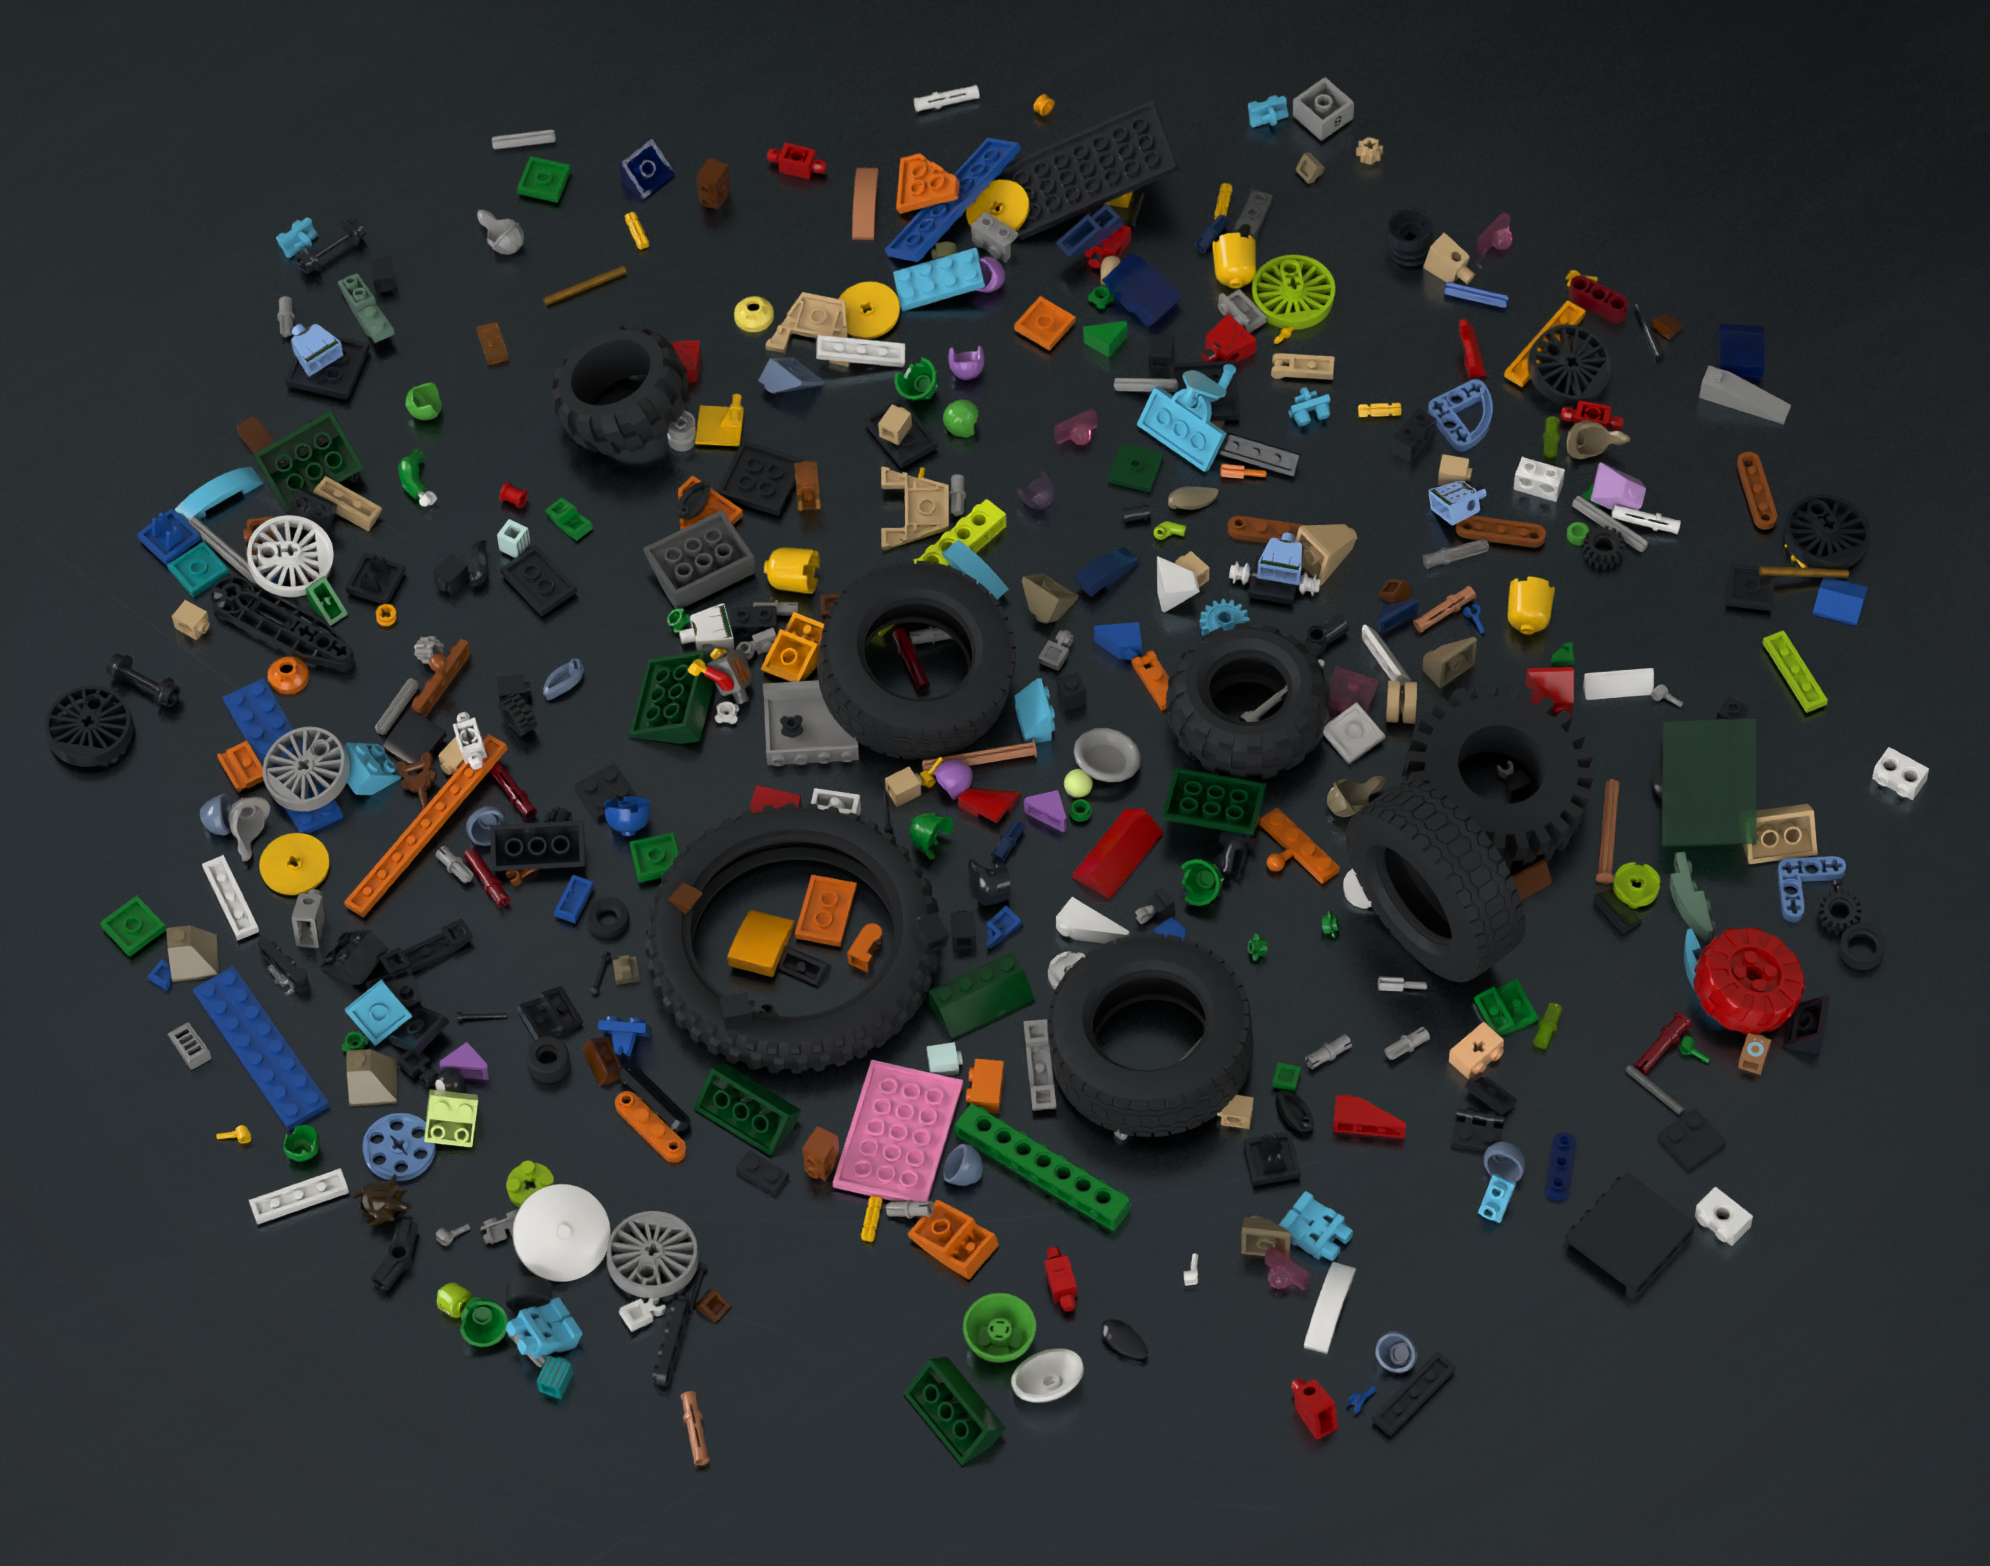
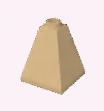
(1324, 548)

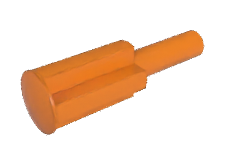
(1238, 471)

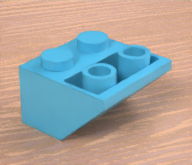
(1035, 713)
(370, 768)

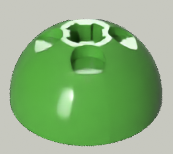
(999, 1317)

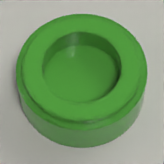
(1577, 532)

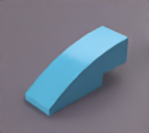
(965, 560)

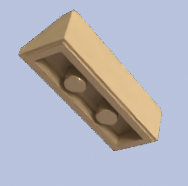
(349, 504)

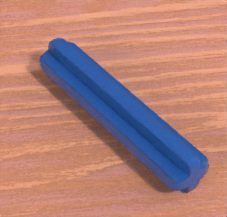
(1476, 294)

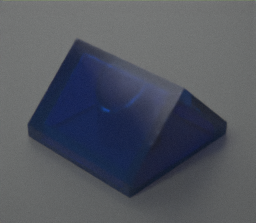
(645, 169)

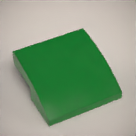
(1506, 1008)

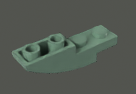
(365, 308)
(1689, 901)

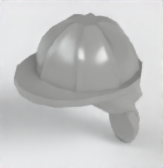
(503, 235)
(247, 822)

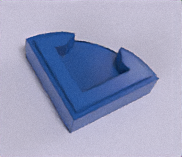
(161, 975)

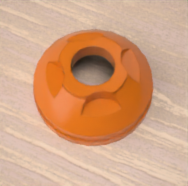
(289, 682)

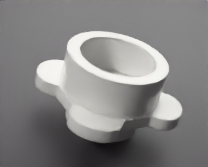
(726, 707)

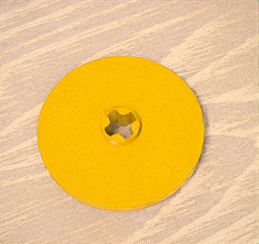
(1009, 196)
(883, 313)
(306, 852)

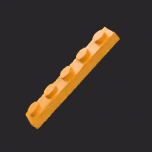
(1567, 314)

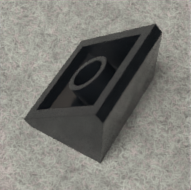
(1807, 1025)

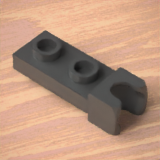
(1253, 214)

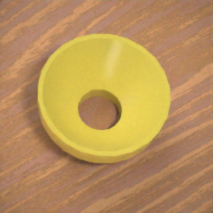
(754, 320)

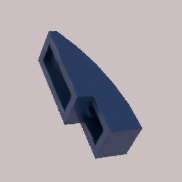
(1090, 231)
(1106, 570)

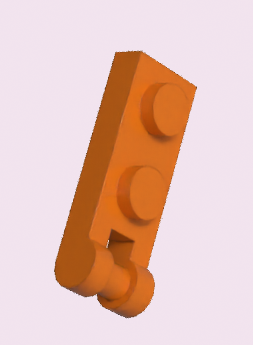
(1154, 677)

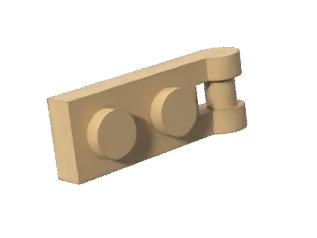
(1302, 366)

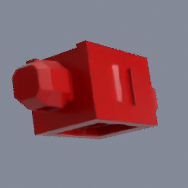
(797, 160)
(1598, 412)
(1061, 1279)

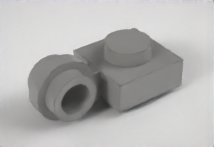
(761, 643)
(1055, 654)

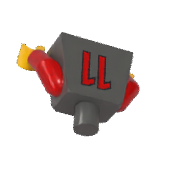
(728, 671)

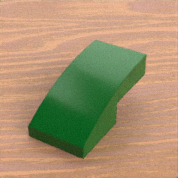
(567, 518)

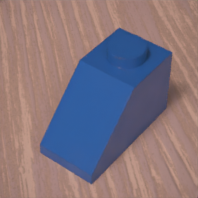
(1120, 639)

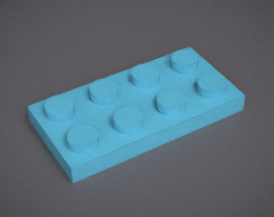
(939, 279)

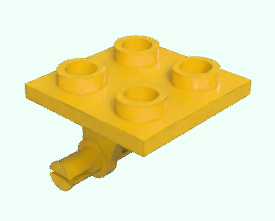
(720, 424)

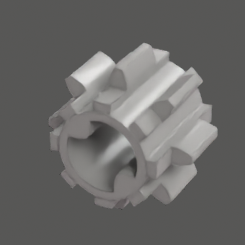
(428, 647)

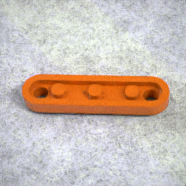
(650, 1127)

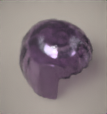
(1039, 493)

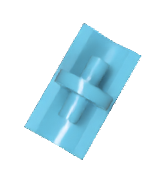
(1268, 111)
(300, 235)
(1301, 410)
(1496, 1198)

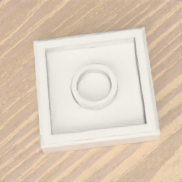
(1353, 733)

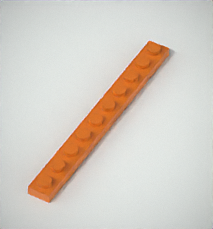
(422, 830)

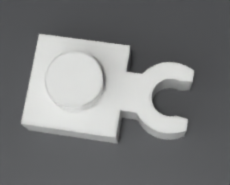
(640, 1314)

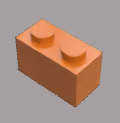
(986, 1084)

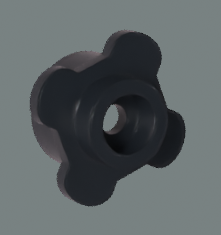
(791, 731)

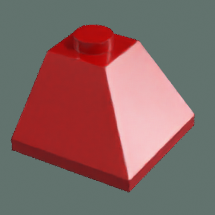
(1554, 683)

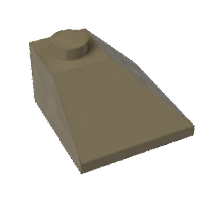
(1047, 597)
(1449, 661)
(192, 953)
(371, 1078)
(1261, 1234)

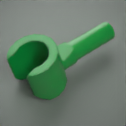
(1687, 1048)

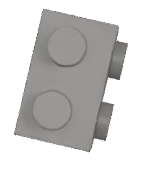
(993, 236)
(1242, 310)

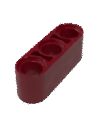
(1598, 299)

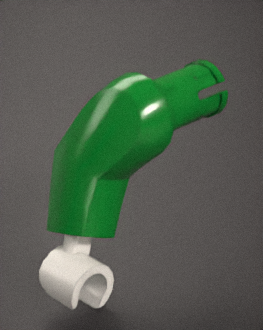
(410, 479)

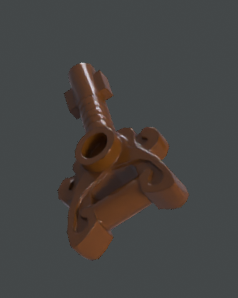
(420, 782)

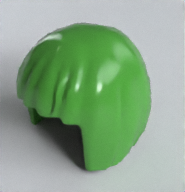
(424, 401)
(960, 418)

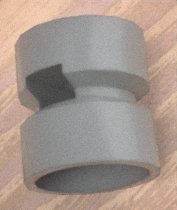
(683, 433)

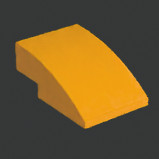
(795, 649)
(760, 943)

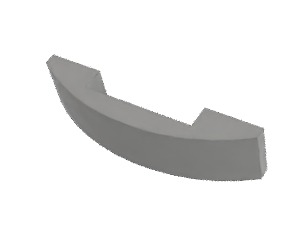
(1039, 1065)

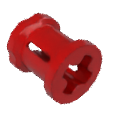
(513, 495)

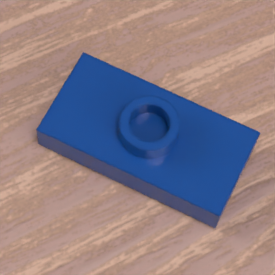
(574, 899)

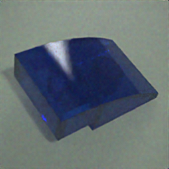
(1141, 289)
(1741, 350)

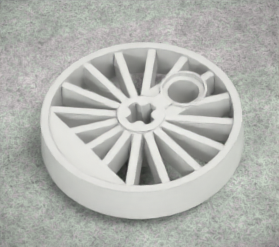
(301, 557)

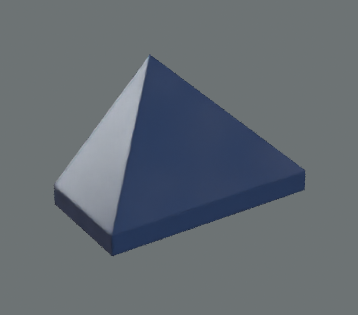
(1396, 613)

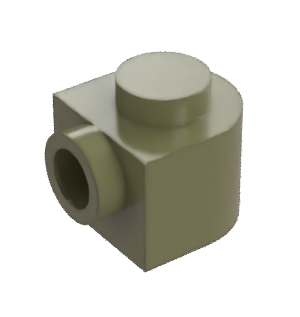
(943, 249)

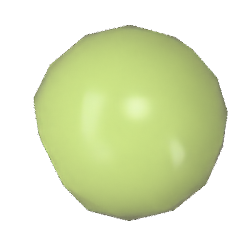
(1078, 783)

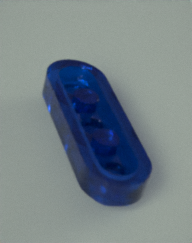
(1559, 1173)

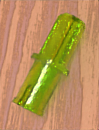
(1551, 436)
(1547, 1025)

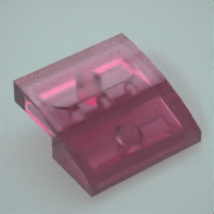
(1348, 688)

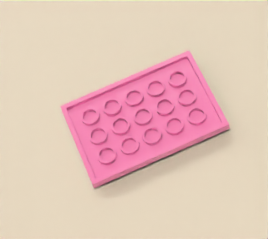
(898, 1133)

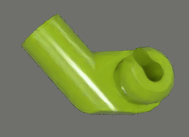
(1168, 528)

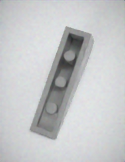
(1734, 392)

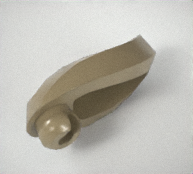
(1192, 497)

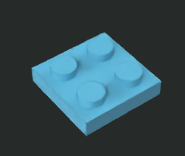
(378, 1012)

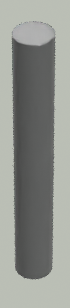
(1655, 1089)

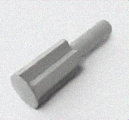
(1398, 984)

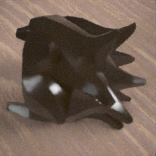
(381, 1201)

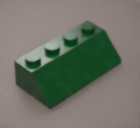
(981, 996)
(746, 1108)
(954, 1409)

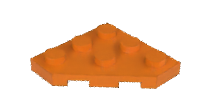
(923, 184)
(715, 504)

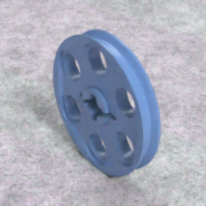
(396, 1156)

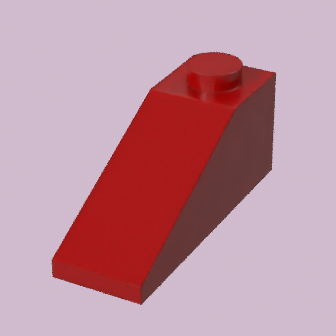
(1361, 1117)

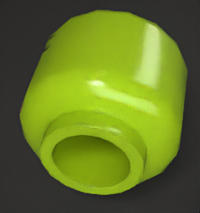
(453, 1298)

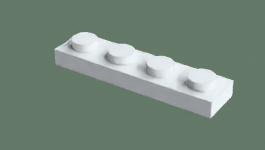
(860, 351)
(230, 897)
(299, 1196)

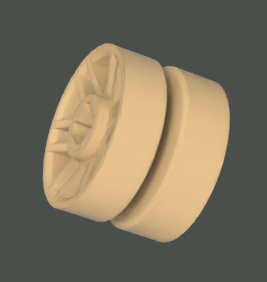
(1401, 702)

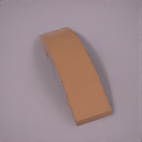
(864, 203)

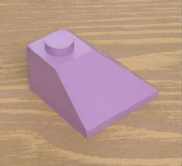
(1617, 488)

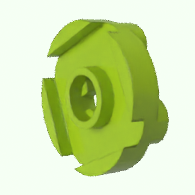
(1631, 895)
(524, 1174)

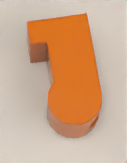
(864, 946)

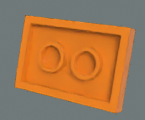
(826, 910)

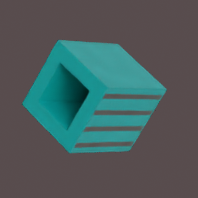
(555, 1377)

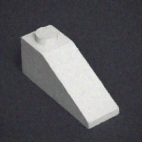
(1087, 924)

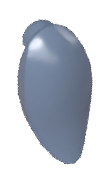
(563, 679)

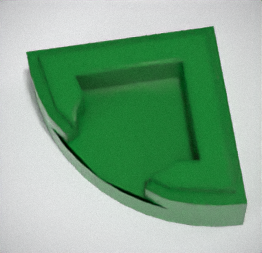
(1563, 656)

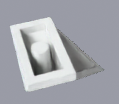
(1174, 584)

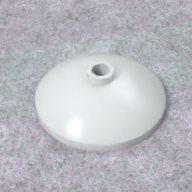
(1047, 1375)

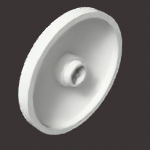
(561, 1233)

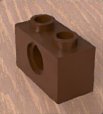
(713, 183)

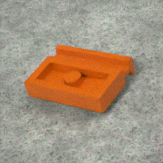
(242, 766)

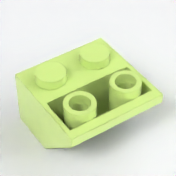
(451, 1118)

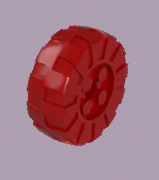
(1749, 980)

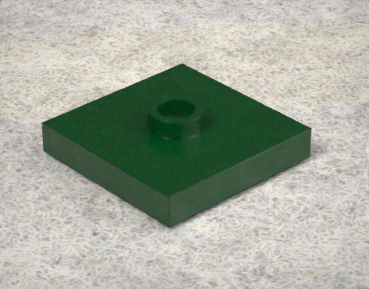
(1135, 468)

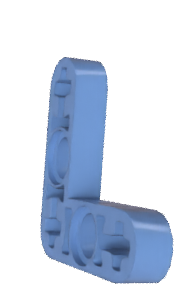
(1795, 878)

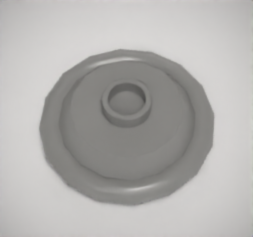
(1107, 755)

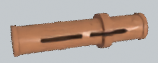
(1426, 621)
(690, 1402)

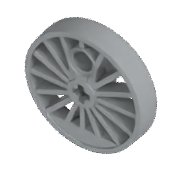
(306, 769)
(652, 1256)

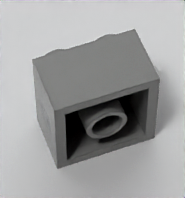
(1323, 108)

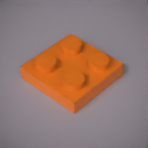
(1044, 323)

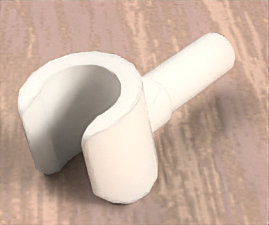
(1191, 1277)

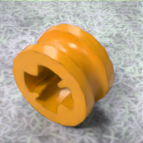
(1043, 105)
(383, 621)

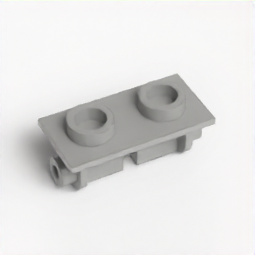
(496, 1229)

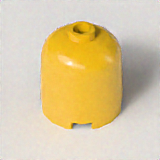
(1234, 260)
(793, 569)
(1530, 604)

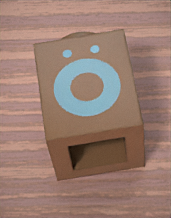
(1754, 1053)

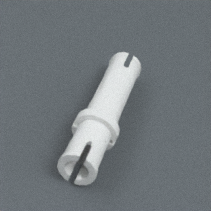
(922, 103)
(1671, 525)

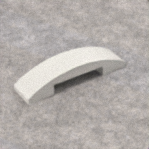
(1329, 1307)

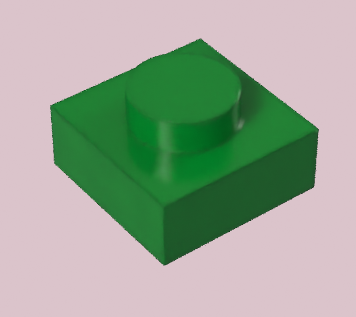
(1286, 1077)

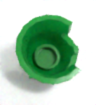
(918, 382)
(925, 830)
(1202, 881)
(483, 1322)

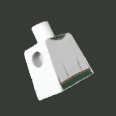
(709, 630)

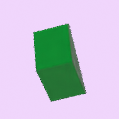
(1105, 337)
(325, 601)

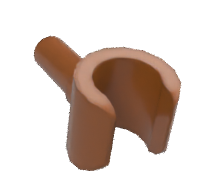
(517, 881)

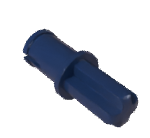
(1211, 233)
(1008, 841)

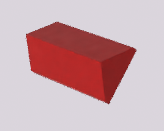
(1118, 852)

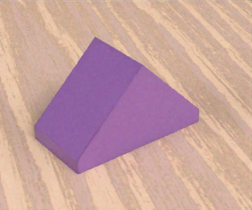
(1047, 808)
(466, 1062)

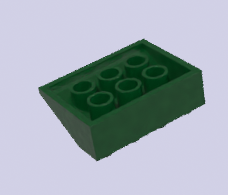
(308, 457)
(672, 700)
(1214, 801)

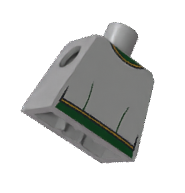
(308, 908)

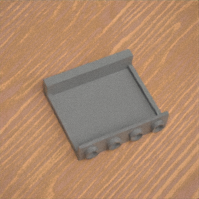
(822, 735)

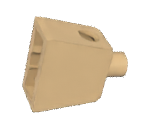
(1448, 261)

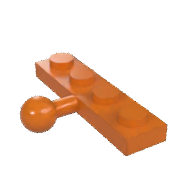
(1296, 845)

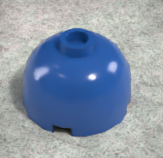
(627, 815)

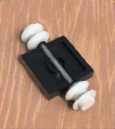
(1269, 589)

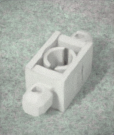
(465, 729)

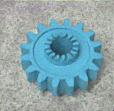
(1223, 616)

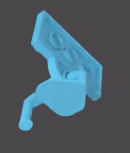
(1184, 419)

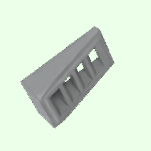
(197, 1058)

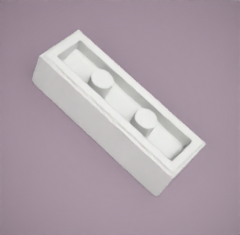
(1384, 655)
(1618, 683)

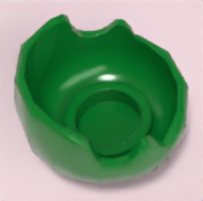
(302, 1143)

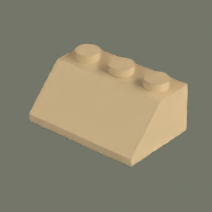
(1783, 834)

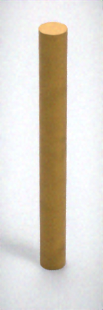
(584, 285)
(1803, 572)

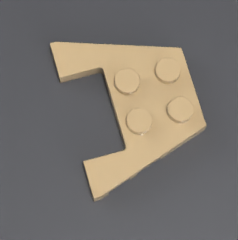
(811, 317)
(924, 508)

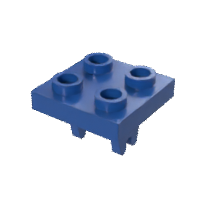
(168, 536)
(624, 1033)

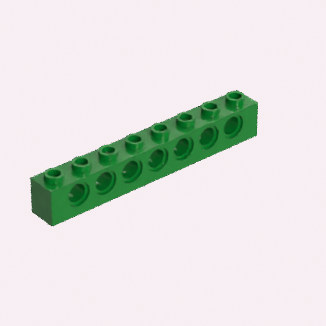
(1107, 1214)

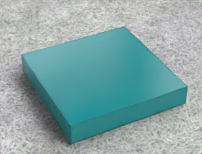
(198, 569)

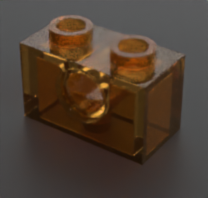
(807, 485)

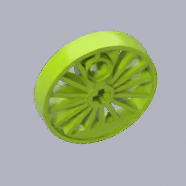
(1294, 290)

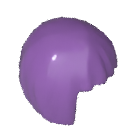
(993, 274)
(966, 364)
(954, 777)

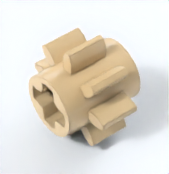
(1369, 150)

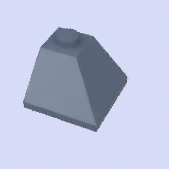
(788, 375)

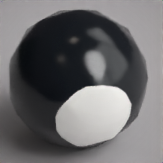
(450, 1081)

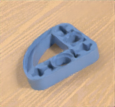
(1450, 409)

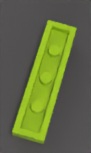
(1795, 671)

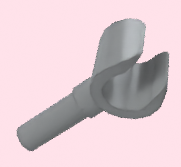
(1662, 692)
(445, 1237)

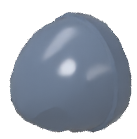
(215, 814)
(479, 824)
(1505, 1160)
(963, 1166)
(1396, 1352)

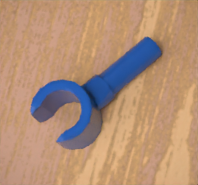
(1475, 616)
(1358, 1399)

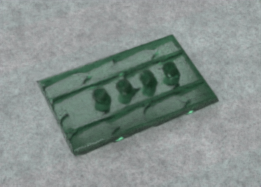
(1709, 782)

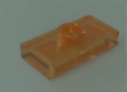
(492, 343)

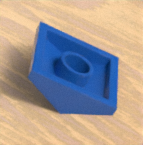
(1840, 600)

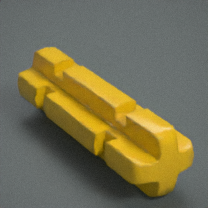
(1223, 200)
(637, 230)
(1379, 409)
(871, 1218)

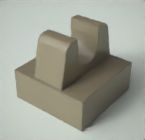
(1309, 168)
(626, 970)

